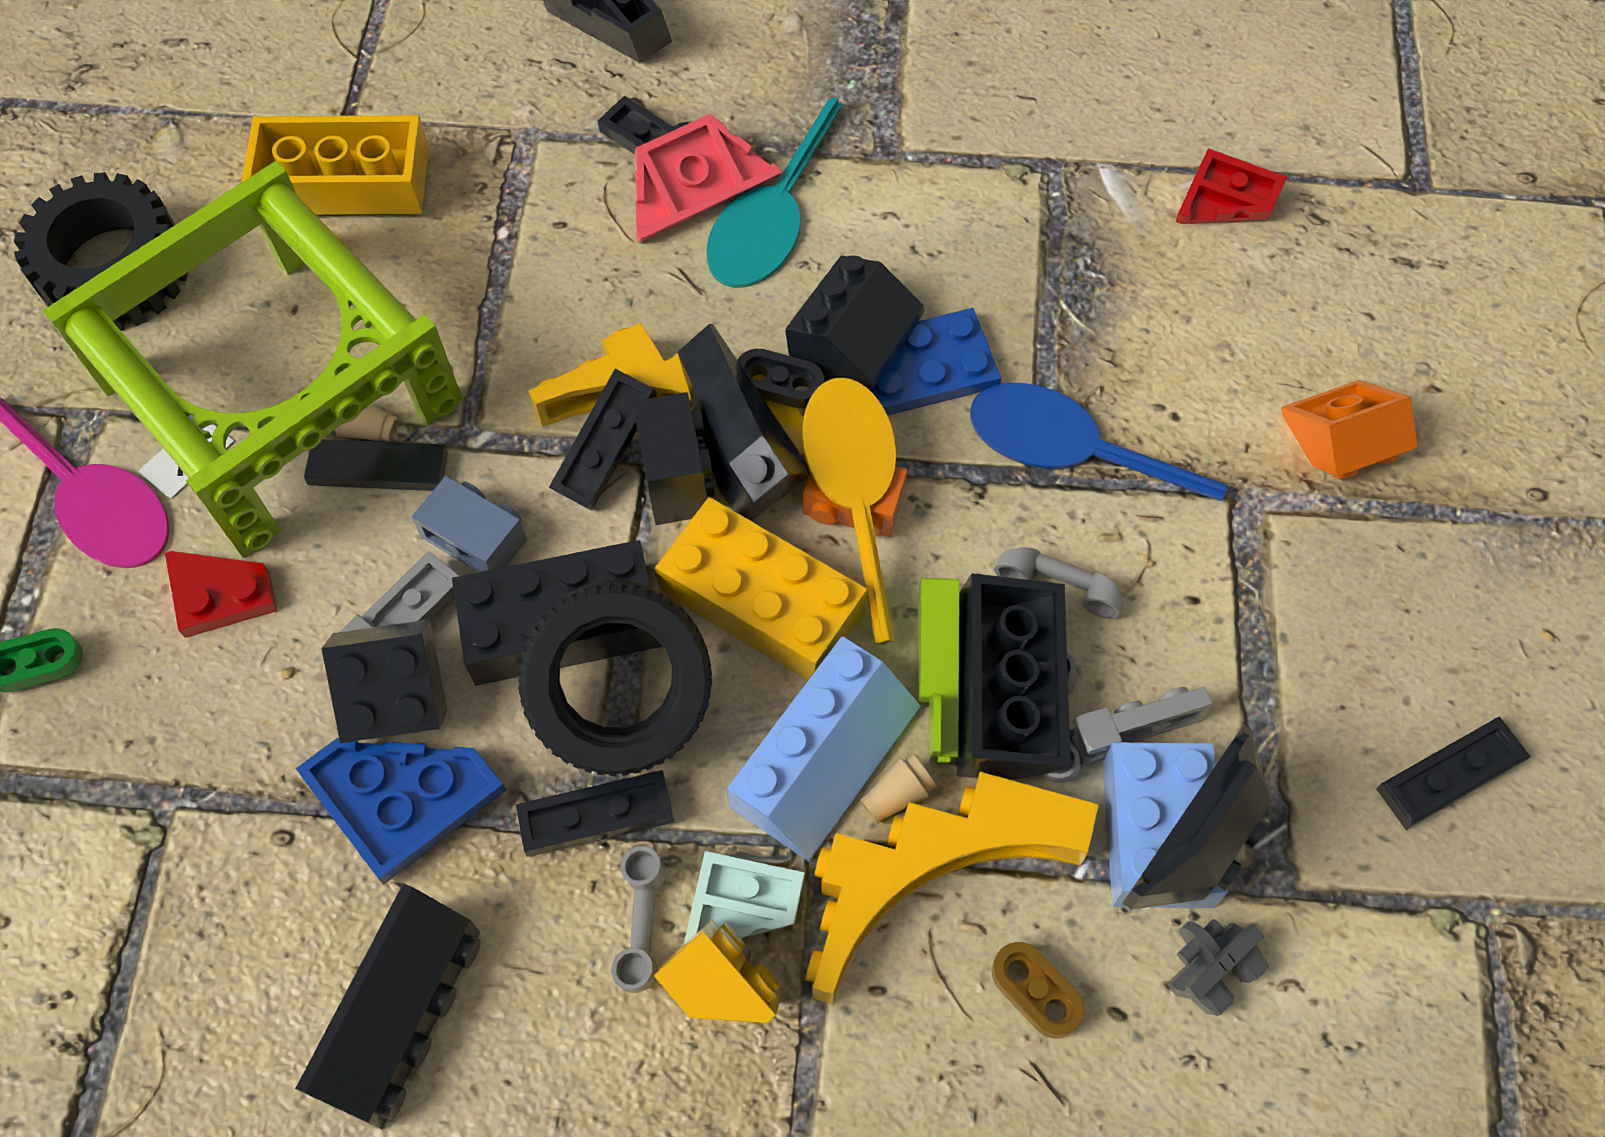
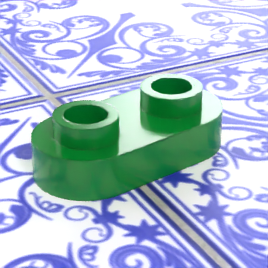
(35, 656)

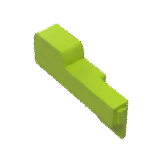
(940, 664)

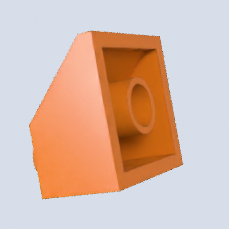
(1352, 427)

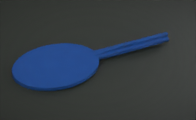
(1058, 433)

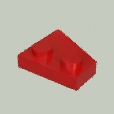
(1230, 191)
(217, 591)

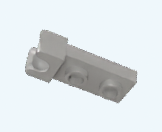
(412, 598)
(1137, 722)

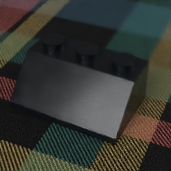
(854, 321)

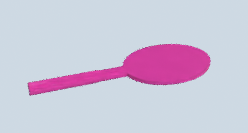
(99, 505)

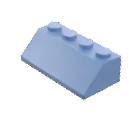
(823, 749)

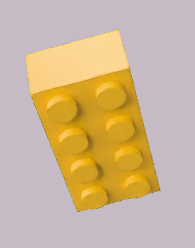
(345, 160)
(760, 588)

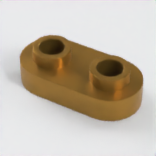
(1039, 989)

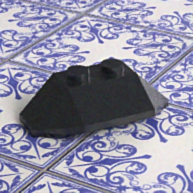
(1209, 832)

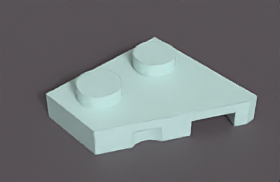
(745, 896)

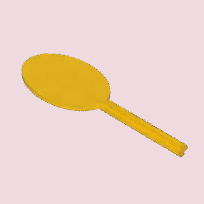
(853, 463)

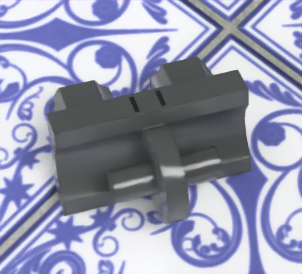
(1210, 956)

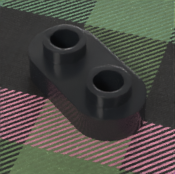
(782, 376)

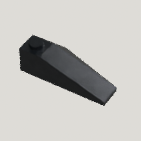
(744, 439)

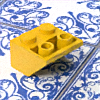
(717, 981)

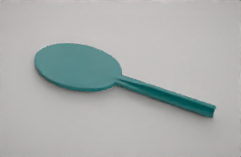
(763, 224)

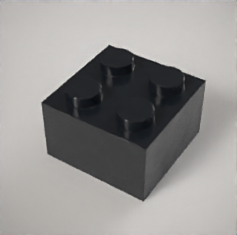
(674, 456)
(384, 681)

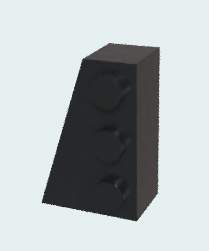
(625, 25)

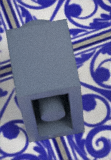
(470, 526)

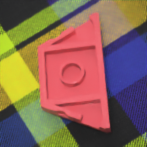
(692, 174)

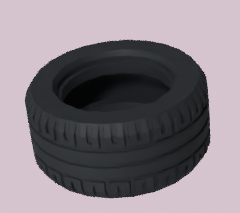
(614, 748)

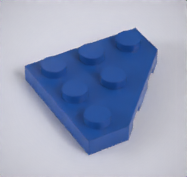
(398, 796)

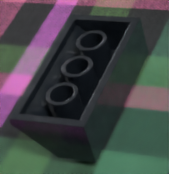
(1012, 678)
(391, 1008)

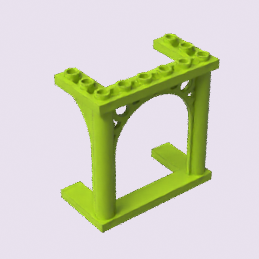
(222, 478)

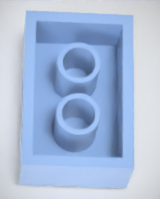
(1144, 798)

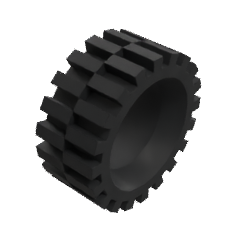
(78, 216)

